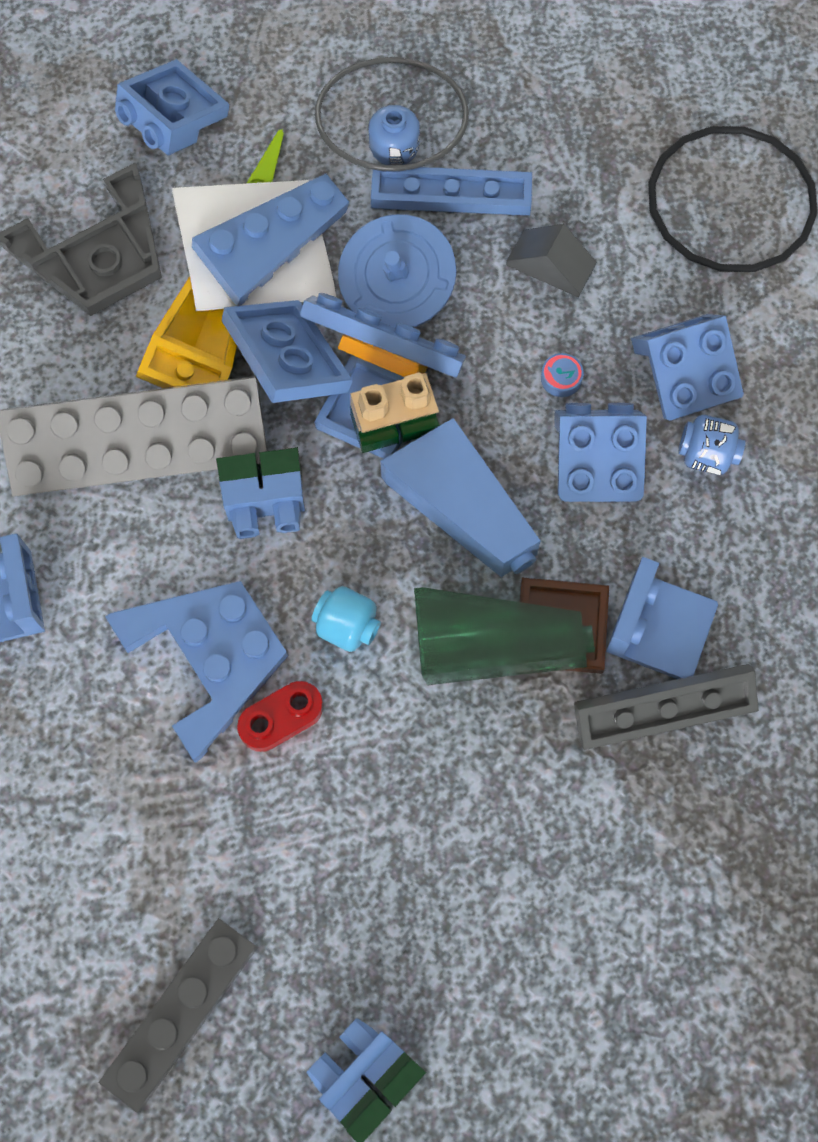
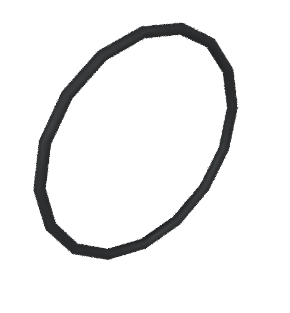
(733, 267)

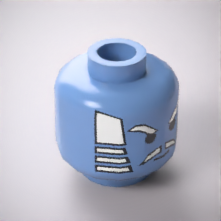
(394, 135)
(711, 445)

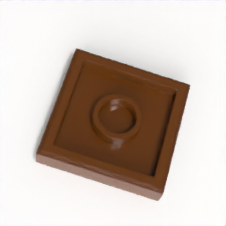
(582, 597)

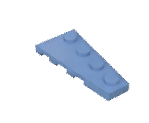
(259, 241)

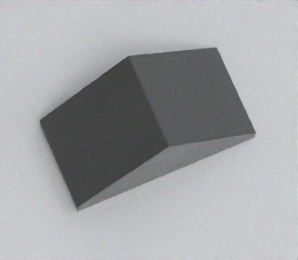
(553, 257)

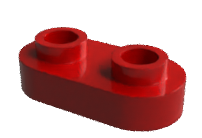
(282, 718)

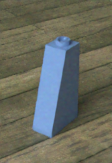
(461, 495)

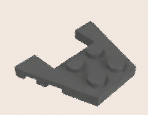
(102, 260)

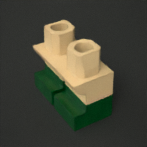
(400, 402)

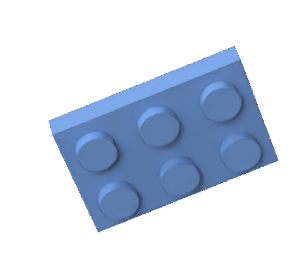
(286, 351)

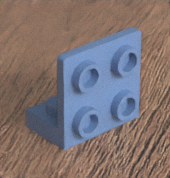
(692, 365)
(18, 591)
(661, 624)

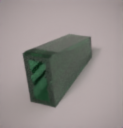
(494, 638)

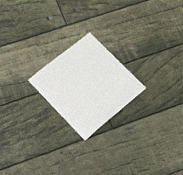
(209, 206)

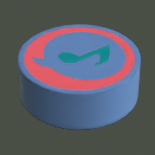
(562, 375)

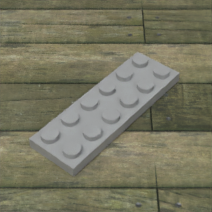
(130, 435)

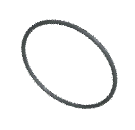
(380, 167)

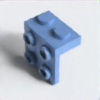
(601, 453)

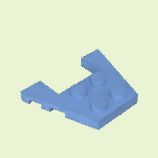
(223, 642)

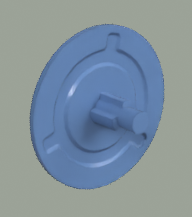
(398, 270)

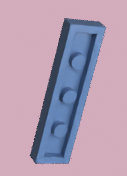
(453, 190)
(367, 327)

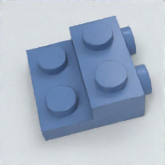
(168, 106)

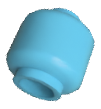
(346, 618)

